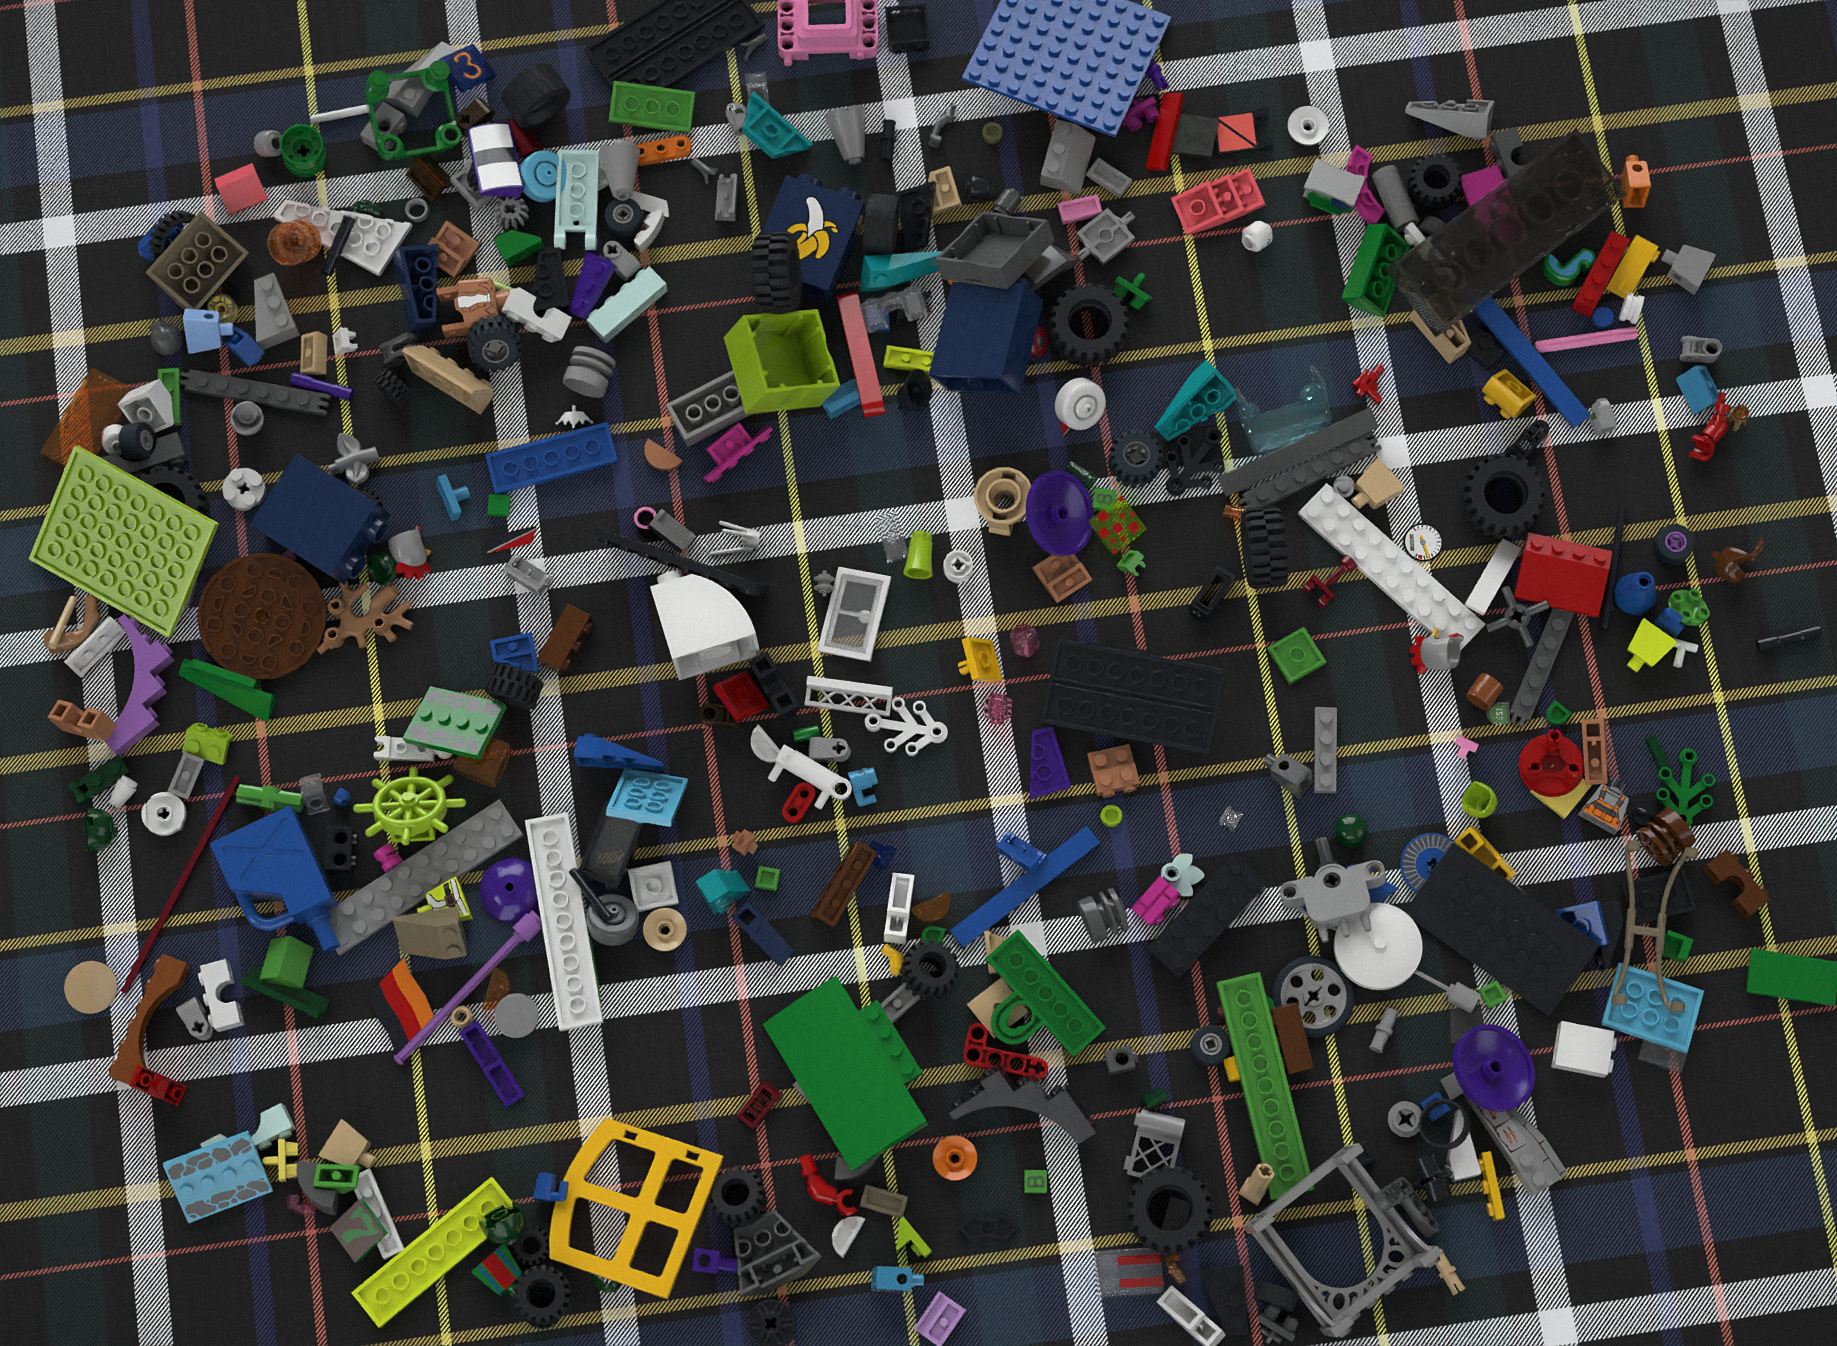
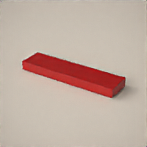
(1165, 131)

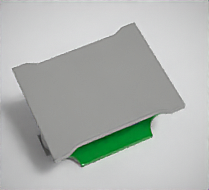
(1332, 188)

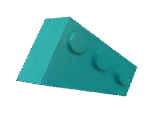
(722, 889)

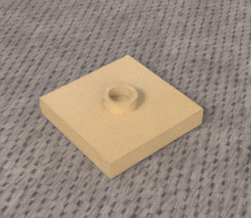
(989, 999)

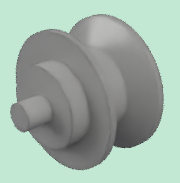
(824, 583)

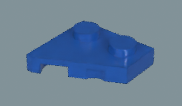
(516, 651)

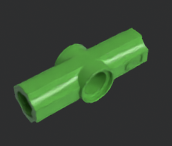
(269, 798)

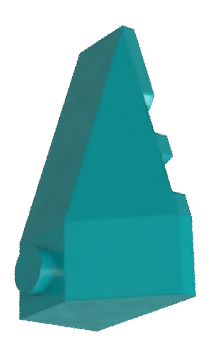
(891, 270)
(1198, 398)

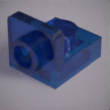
(884, 854)

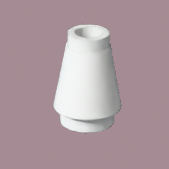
(123, 791)

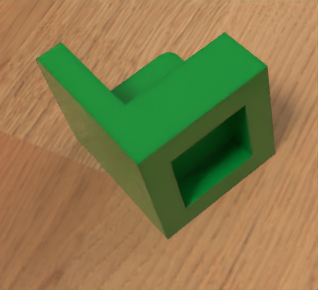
(1676, 946)

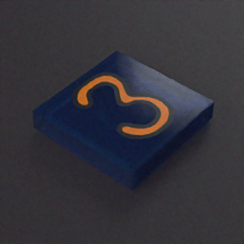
(468, 68)

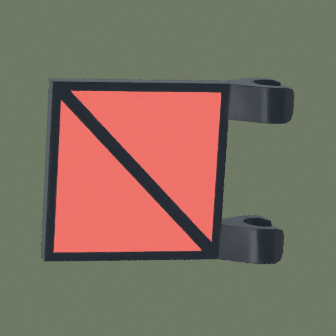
(1238, 132)

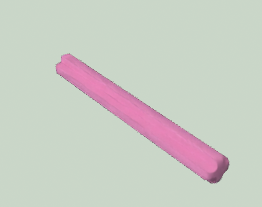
(1586, 339)

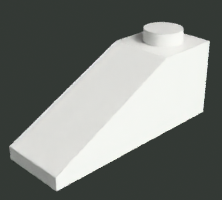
(1463, 1158)

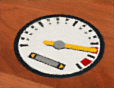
(1423, 542)

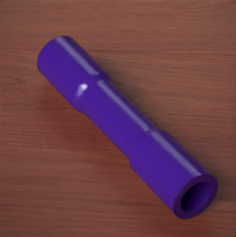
(311, 383)

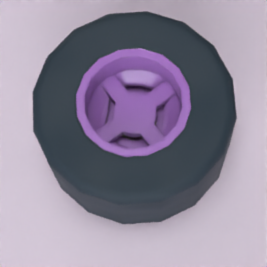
(1672, 537)

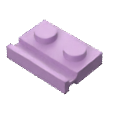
(939, 1319)

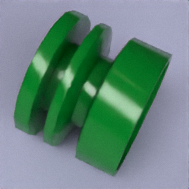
(300, 140)

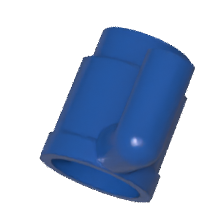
(1669, 622)
(546, 1187)

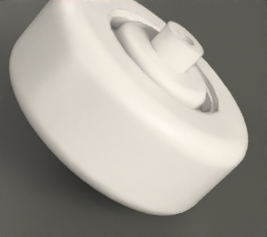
(1080, 403)

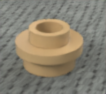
(461, 1010)

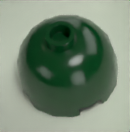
(98, 829)
(504, 1224)

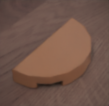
(660, 458)

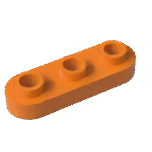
(671, 151)

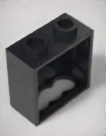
(907, 29)

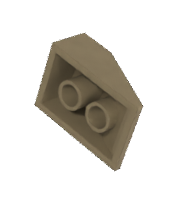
(432, 933)

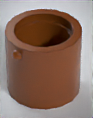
(1484, 691)

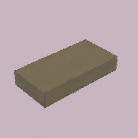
(883, 1201)

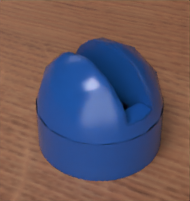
(341, 797)

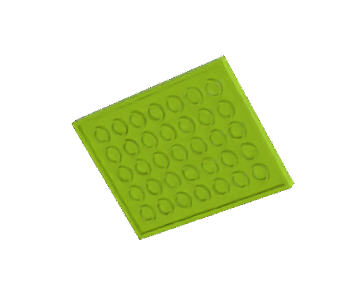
(123, 541)

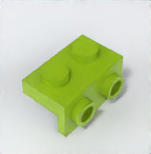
(207, 743)

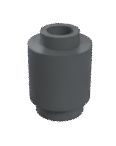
(1007, 202)

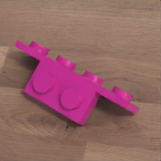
(731, 447)

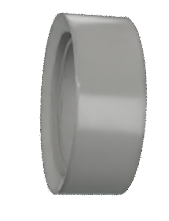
(412, 202)

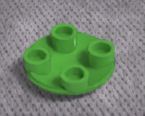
(1690, 606)

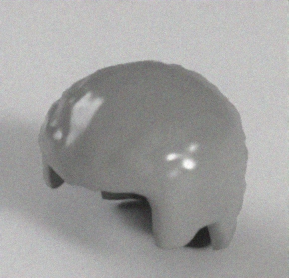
(246, 418)

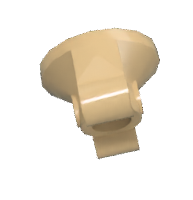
(997, 485)

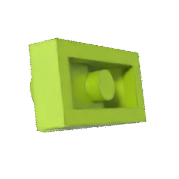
(908, 1234)

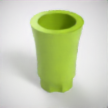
(919, 556)

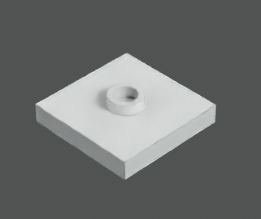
(653, 886)

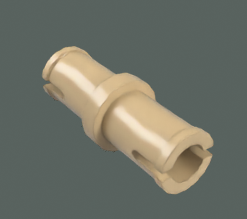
(1448, 1273)

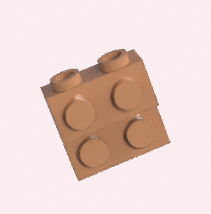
(1113, 771)

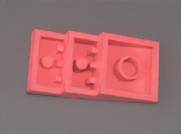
(1218, 201)

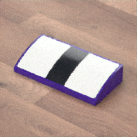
(495, 160)

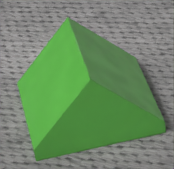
(287, 962)

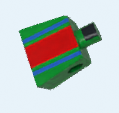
(499, 1271)

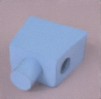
(204, 330)

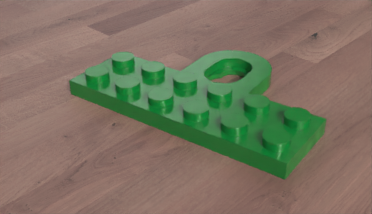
(1045, 995)

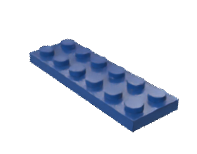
(551, 458)

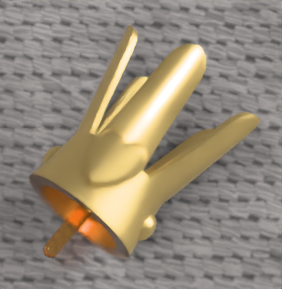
(1738, 414)

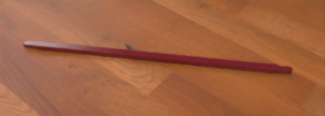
(180, 885)

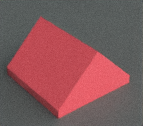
(241, 189)

